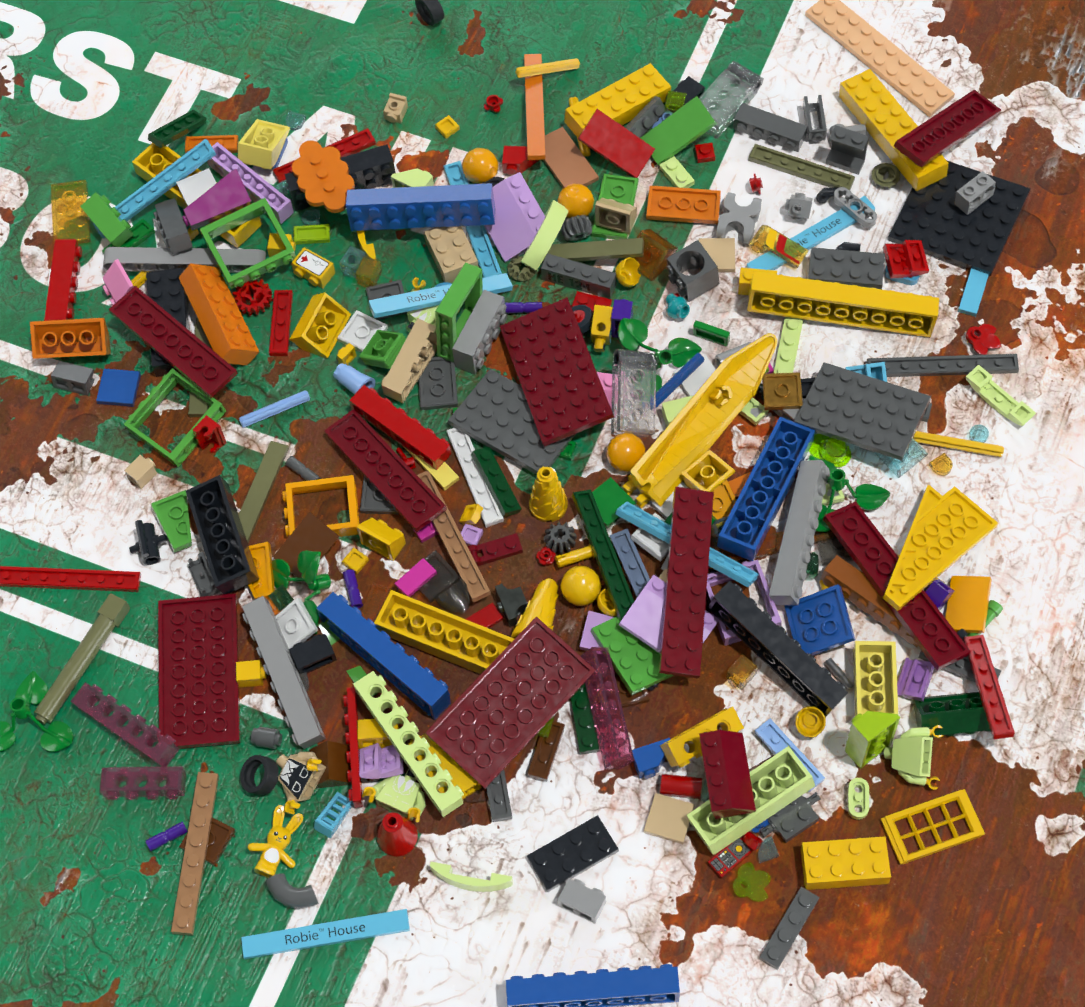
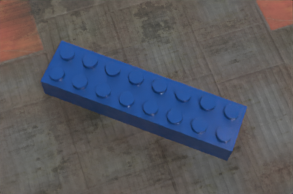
(421, 207)
(765, 489)
(384, 655)
(596, 989)

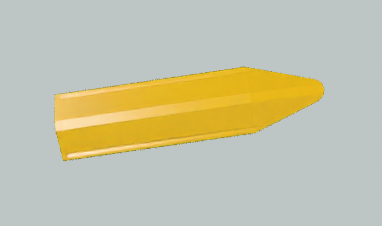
(703, 419)

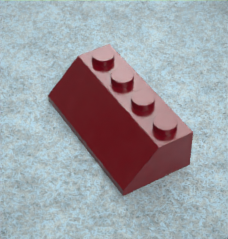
(727, 773)

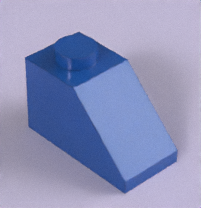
(649, 759)

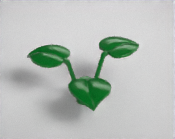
(679, 352)
(868, 496)
(308, 565)
(32, 692)

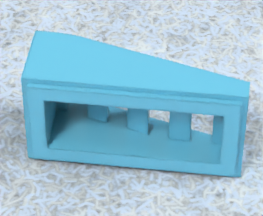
(327, 826)

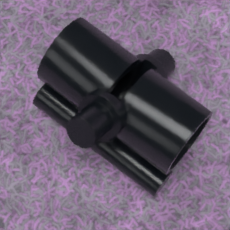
(148, 543)

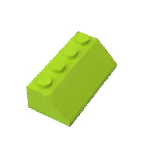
(870, 735)

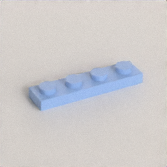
(776, 741)

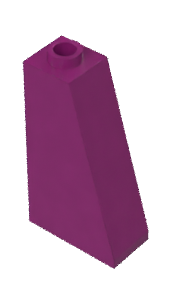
(219, 201)

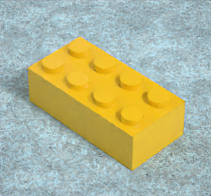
(845, 863)

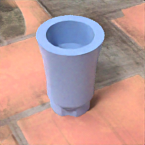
(352, 378)

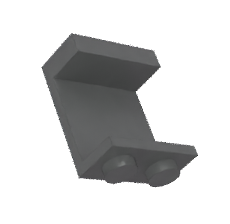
(847, 150)

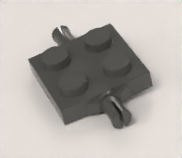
(793, 818)

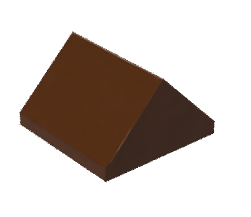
(335, 759)

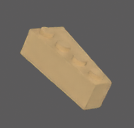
(411, 361)

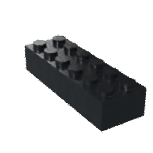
(367, 168)
(169, 294)
(222, 535)

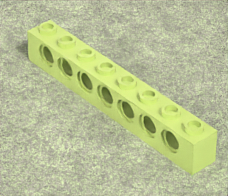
(444, 802)

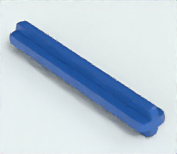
(678, 378)

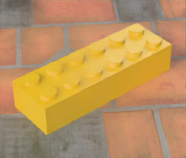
(619, 100)

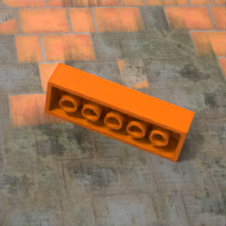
(218, 314)

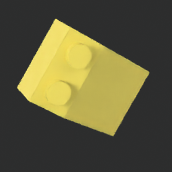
(262, 144)

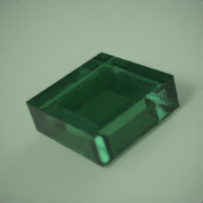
(281, 597)

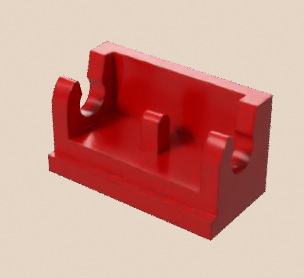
(209, 432)

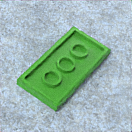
(679, 130)
(620, 189)

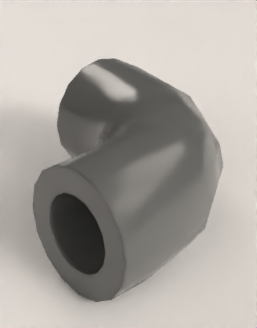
(290, 895)

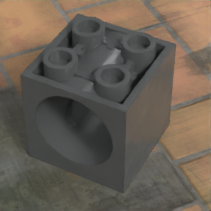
(688, 258)

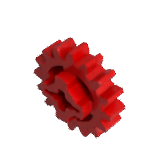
(261, 293)

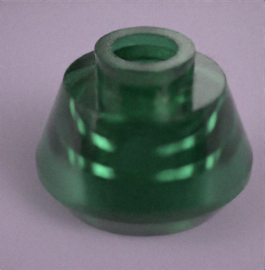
(813, 565)

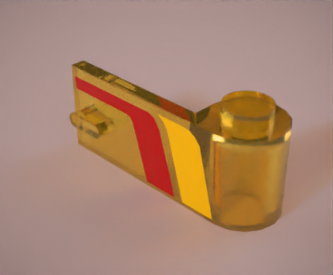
(778, 244)

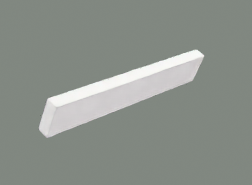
(463, 449)

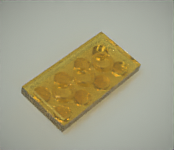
(67, 215)

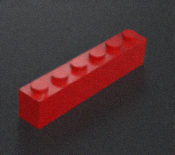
(63, 280)
(400, 427)

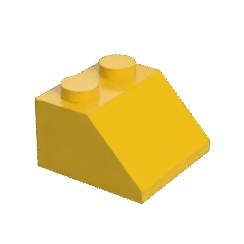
(707, 472)
(381, 538)

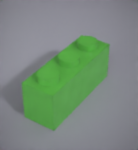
(107, 219)

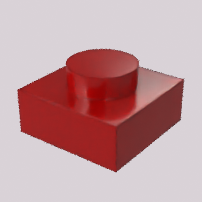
(704, 152)

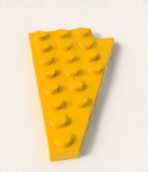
(938, 537)

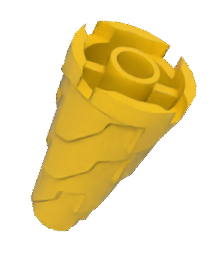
(547, 496)
(540, 605)

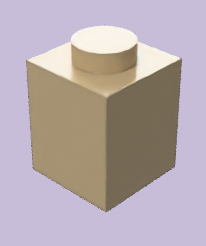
(141, 471)

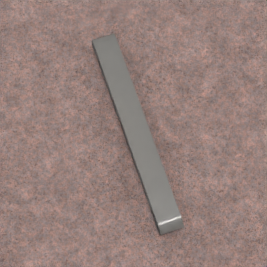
(162, 259)

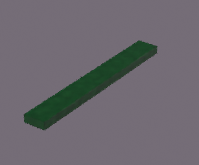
(603, 552)

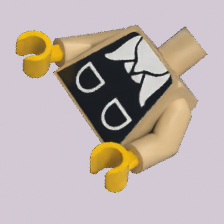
(299, 777)

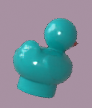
(677, 306)

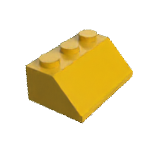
(320, 325)

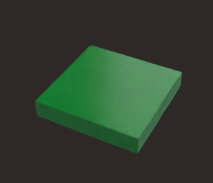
(608, 498)

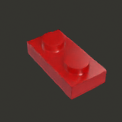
(590, 300)

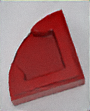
(752, 840)

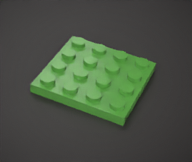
(630, 657)

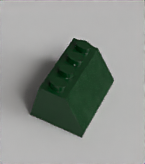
(953, 713)

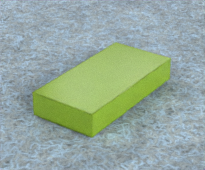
(312, 234)

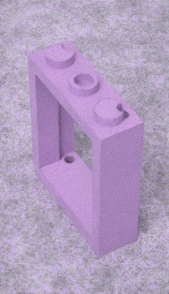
(715, 578)

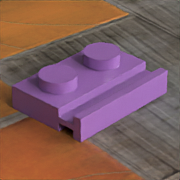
(914, 679)

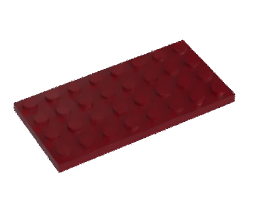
(556, 372)
(199, 670)
(510, 702)

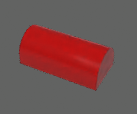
(681, 786)

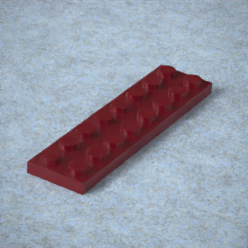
(947, 128)
(173, 341)
(385, 470)

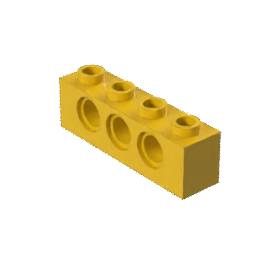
(674, 747)

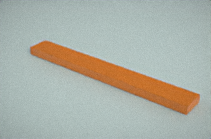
(534, 111)

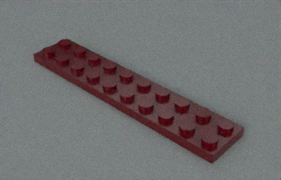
(877, 562)
(686, 583)

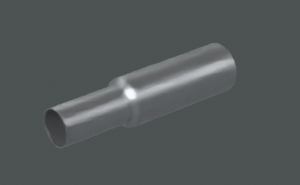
(837, 671)

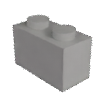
(582, 900)

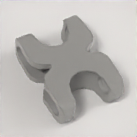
(739, 218)

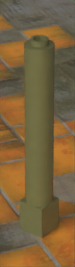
(110, 616)

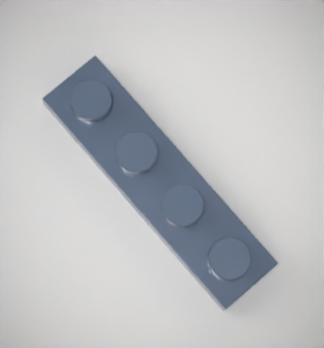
(630, 560)

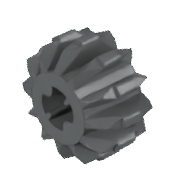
(576, 228)
(567, 534)

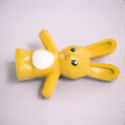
(277, 841)

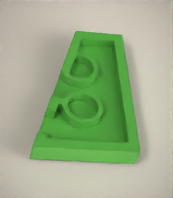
(174, 519)

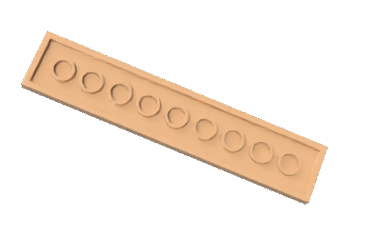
(880, 55)

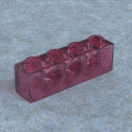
(113, 776)

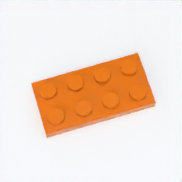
(683, 205)

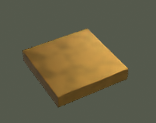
(782, 391)

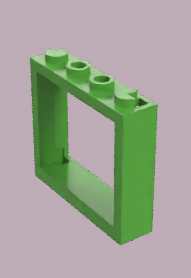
(236, 219)
(467, 288)
(155, 397)

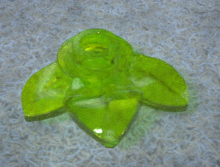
(753, 880)

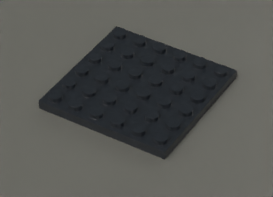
(950, 233)

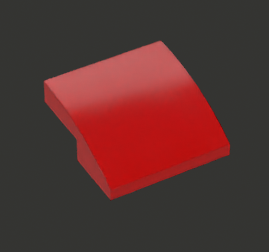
(906, 259)

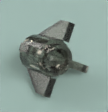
(455, 598)

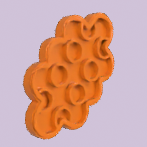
(322, 176)

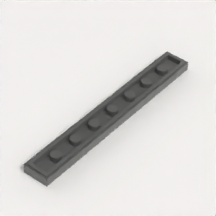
(948, 365)

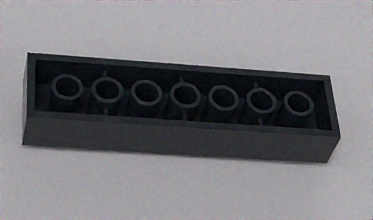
(777, 648)

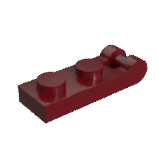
(496, 549)

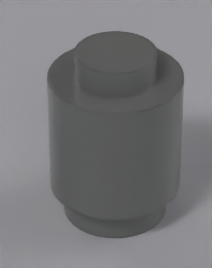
(266, 737)

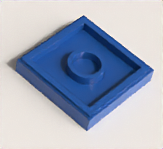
(118, 387)

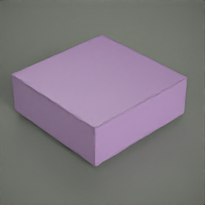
(471, 534)

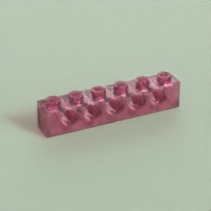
(607, 710)
(161, 753)

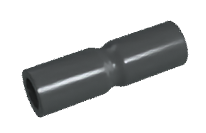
(301, 469)

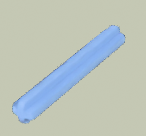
(274, 408)

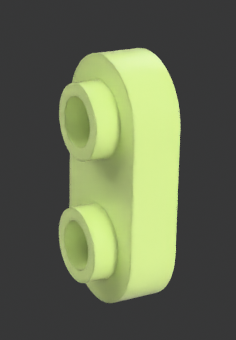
(858, 799)

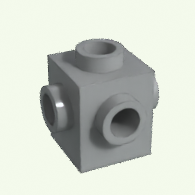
(799, 212)

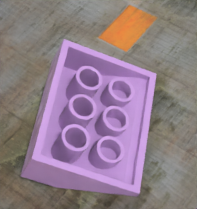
(516, 217)
(647, 612)

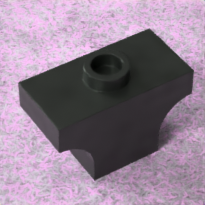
(511, 603)

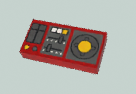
(730, 857)

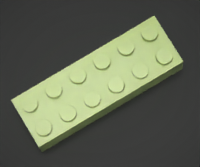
(774, 787)

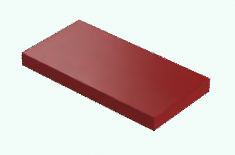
(616, 143)

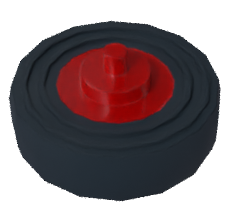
(583, 316)

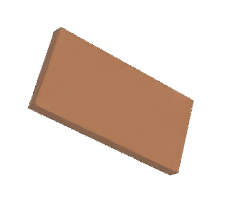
(566, 160)

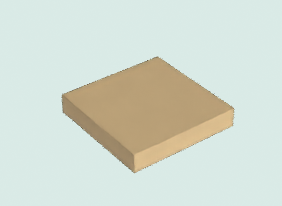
(721, 251)
(668, 818)

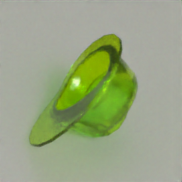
(830, 450)

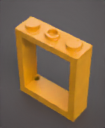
(348, 482)

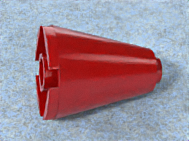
(396, 835)

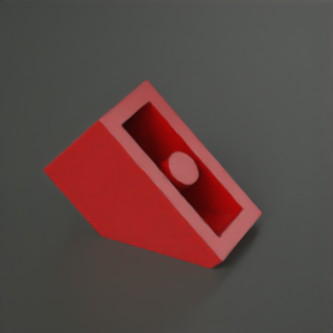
(516, 160)

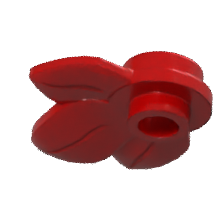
(984, 340)

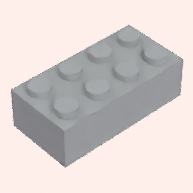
(479, 332)

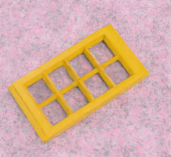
(897, 840)

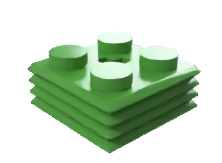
(383, 349)

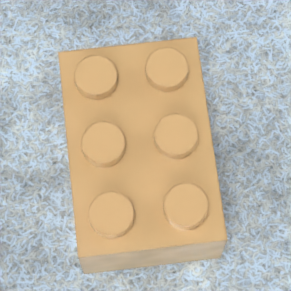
(449, 250)

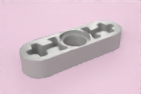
(856, 214)

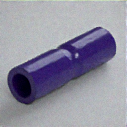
(519, 307)
(352, 587)
(169, 835)

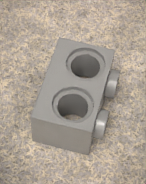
(975, 192)

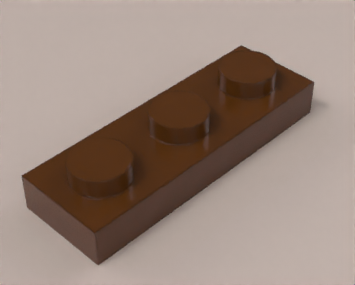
(546, 752)

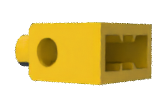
(601, 327)

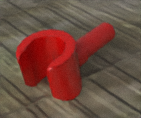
(409, 461)

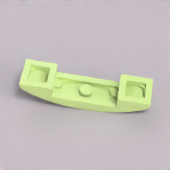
(545, 236)
(997, 398)
(496, 882)

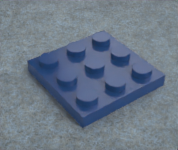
(820, 621)

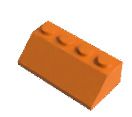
(69, 338)

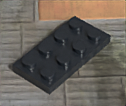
(572, 853)

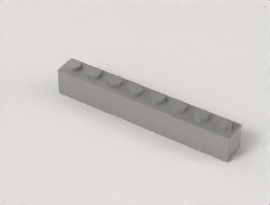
(799, 533)
(283, 672)

